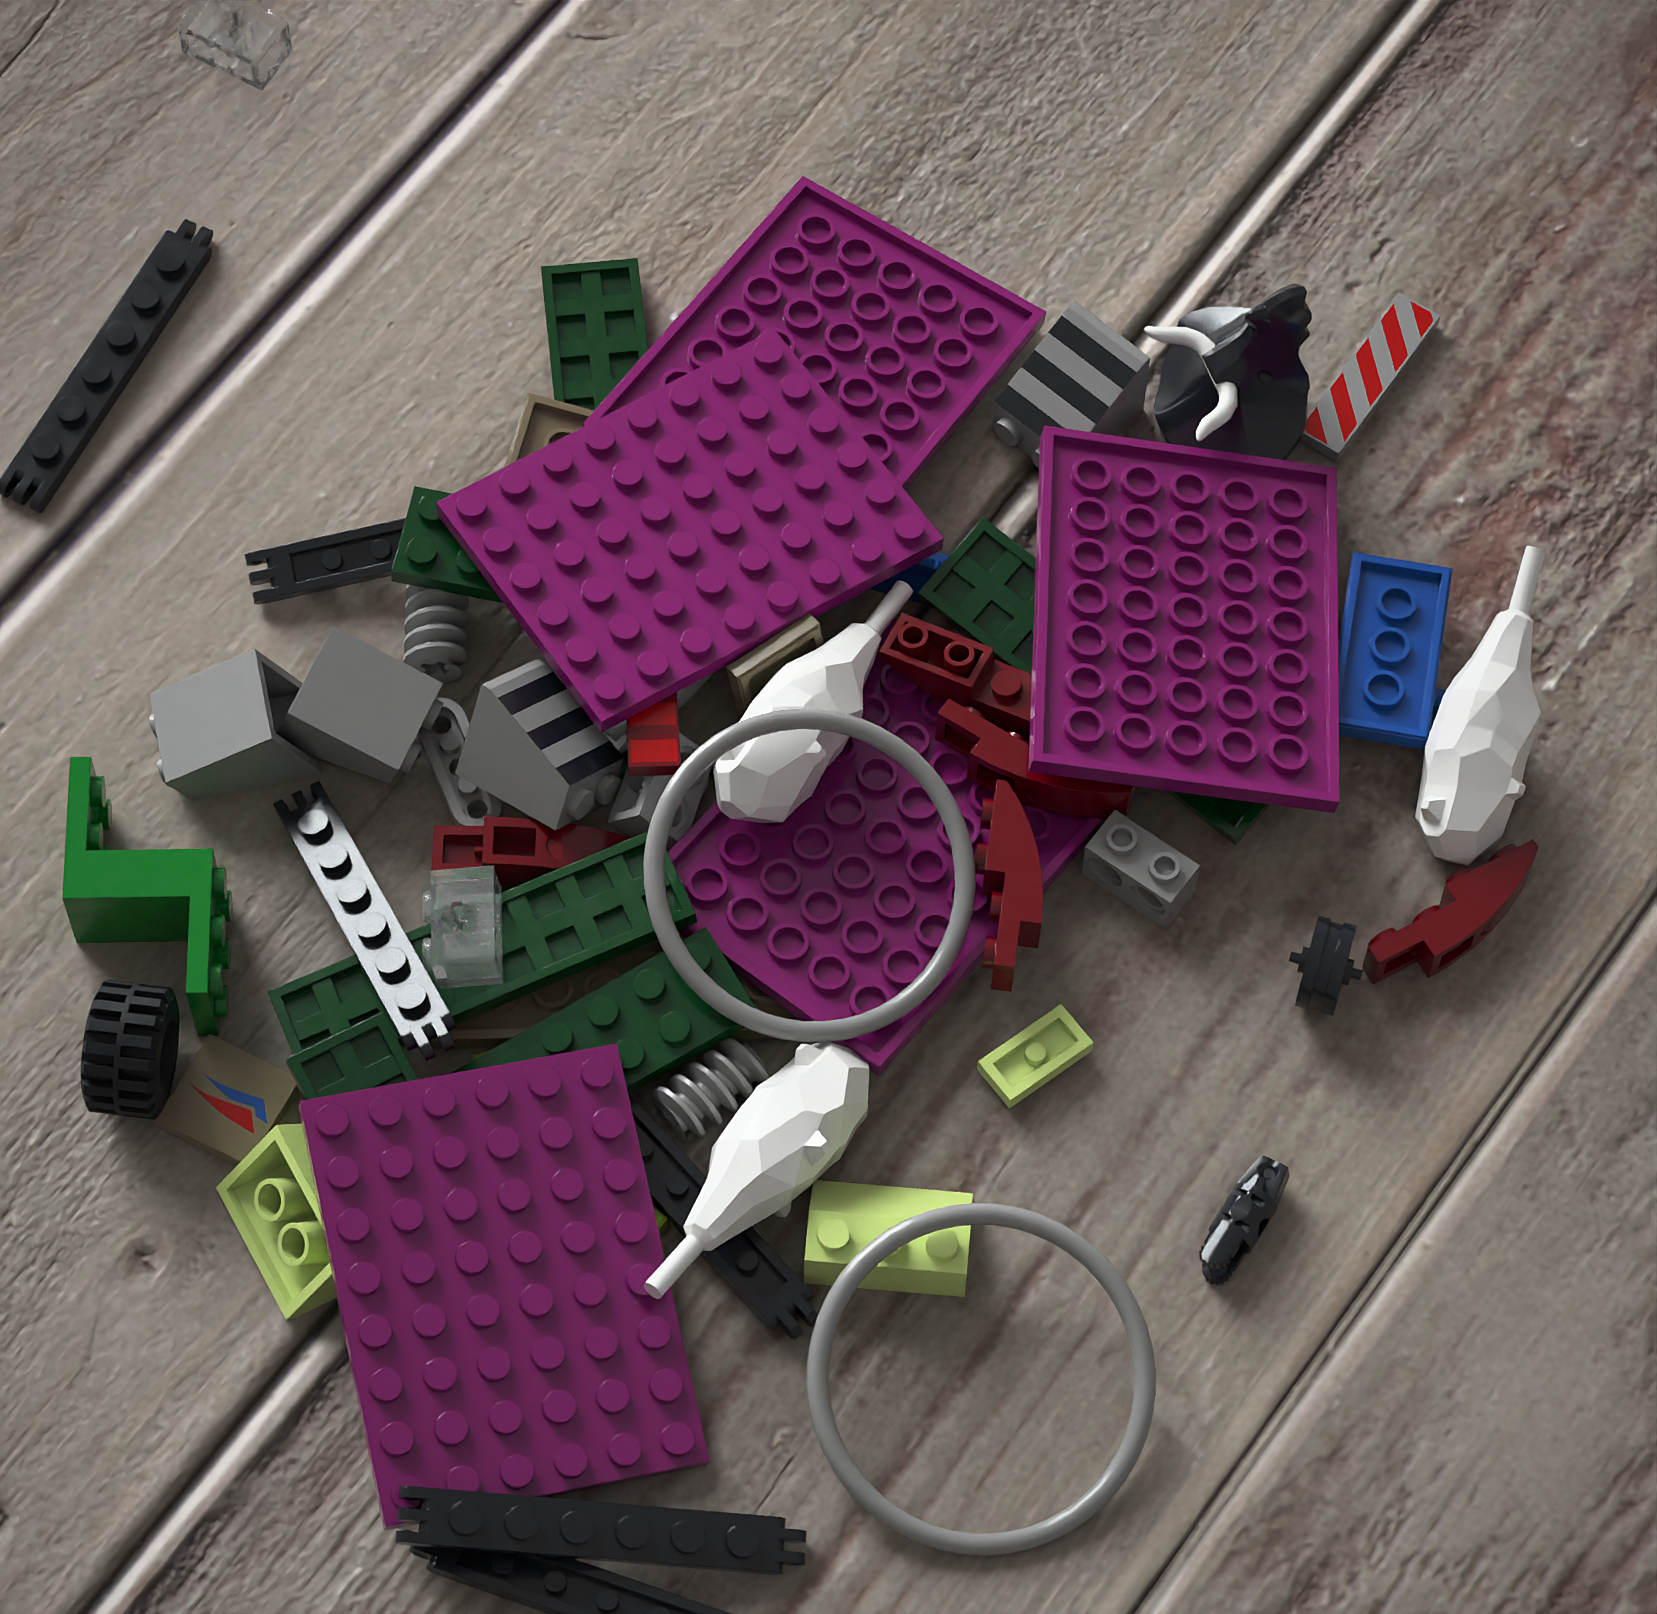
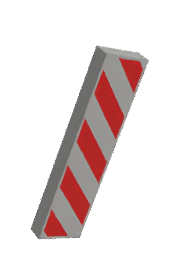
(1368, 376)

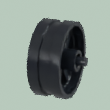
(1325, 965)

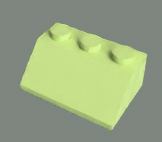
(851, 1215)
(280, 1220)

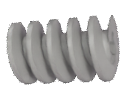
(435, 632)
(709, 1087)

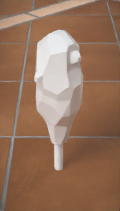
(1483, 734)
(781, 769)
(773, 1150)

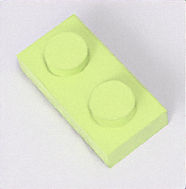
(1035, 1056)

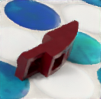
(960, 671)
(1005, 756)
(517, 846)
(1012, 879)
(1466, 914)

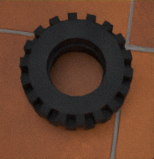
(130, 1049)

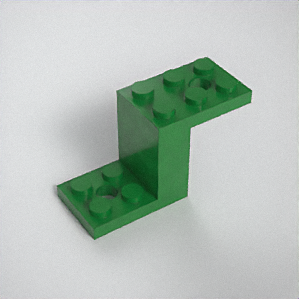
(146, 896)

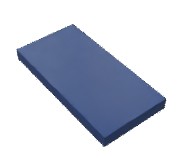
(1391, 648)

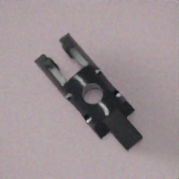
(1242, 1218)

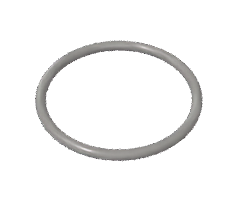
(689, 969)
(861, 1489)

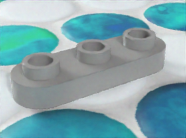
(443, 757)

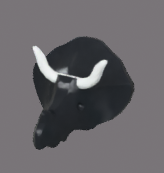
(1236, 377)

